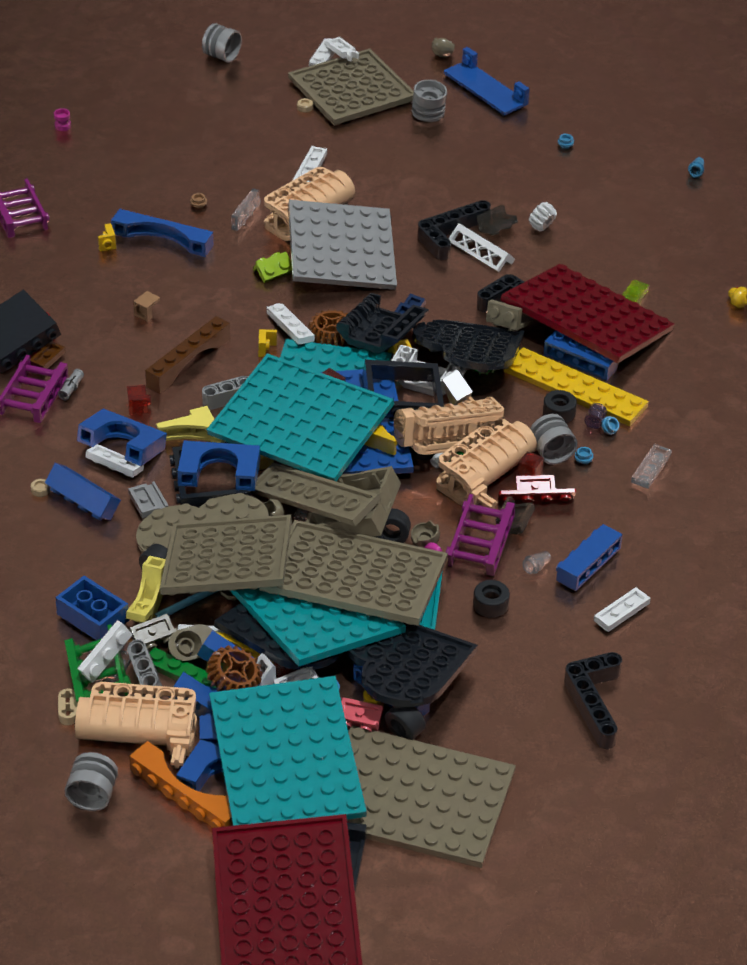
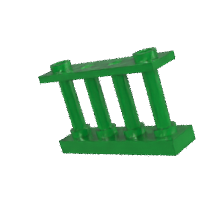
(79, 681)

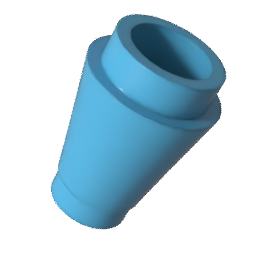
(696, 168)

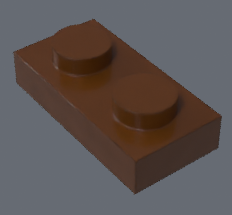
(48, 355)

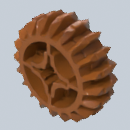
(324, 327)
(236, 666)

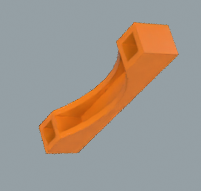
(151, 766)

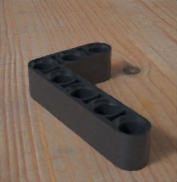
(433, 230)
(495, 290)
(580, 682)

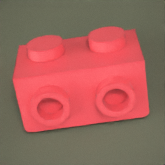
(362, 714)

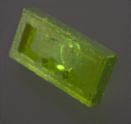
(636, 291)

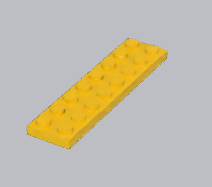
(586, 389)

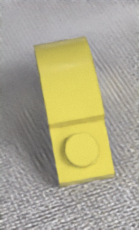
(149, 594)

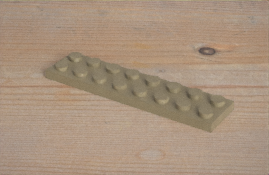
(315, 494)

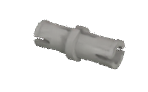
(71, 384)

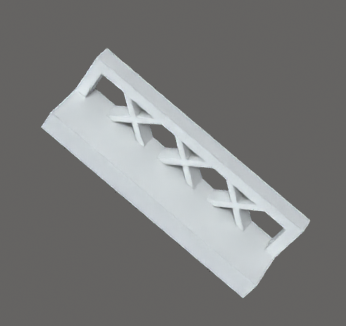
(484, 244)

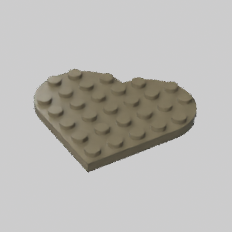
(158, 525)

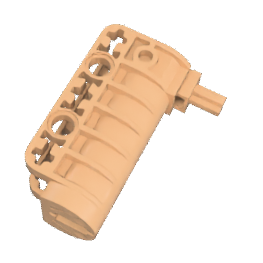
(324, 187)
(440, 428)
(484, 460)
(139, 718)

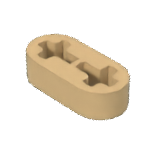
(69, 706)

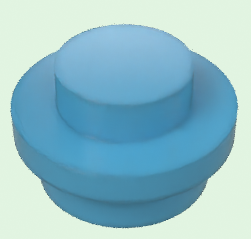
(566, 140)
(610, 425)
(583, 455)

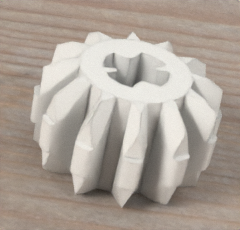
(542, 216)

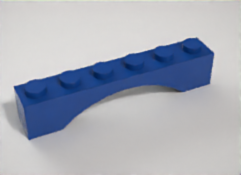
(133, 224)

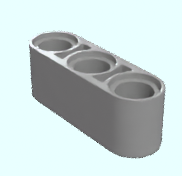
(220, 393)
(141, 661)

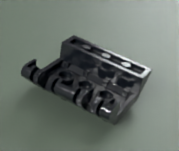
(377, 328)

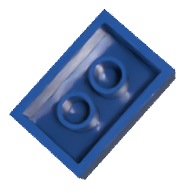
(91, 607)

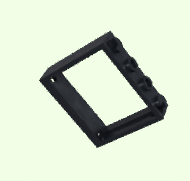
(407, 372)
(194, 499)

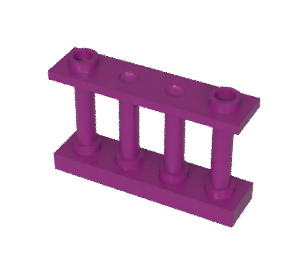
(6, 215)
(44, 398)
(495, 545)

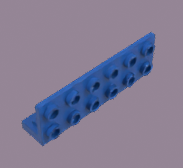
(485, 86)

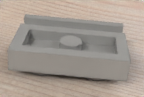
(147, 498)

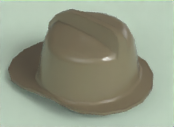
(186, 642)

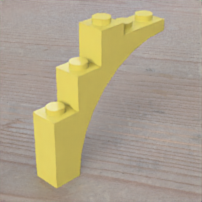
(195, 427)

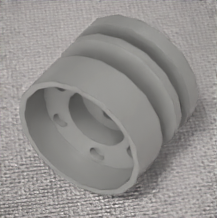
(221, 42)
(429, 100)
(554, 439)
(91, 781)

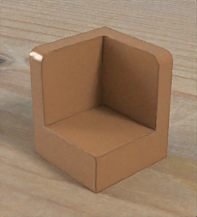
(144, 304)

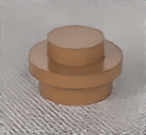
(198, 200)

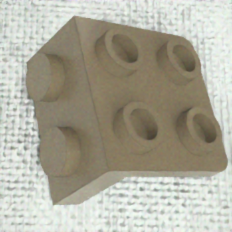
(506, 316)

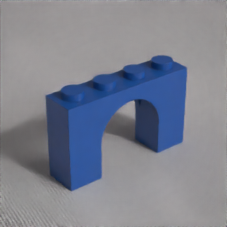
(145, 440)
(198, 454)
(211, 644)
(200, 765)

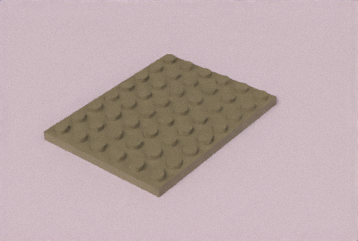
(359, 572)
(429, 796)

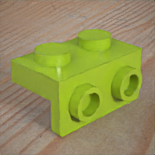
(274, 266)

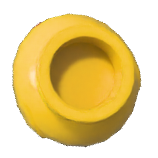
(738, 296)

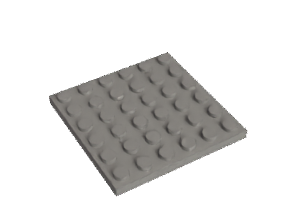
(341, 244)

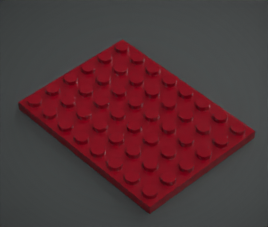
(588, 312)
(286, 893)

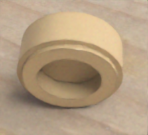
(305, 105)
(39, 488)

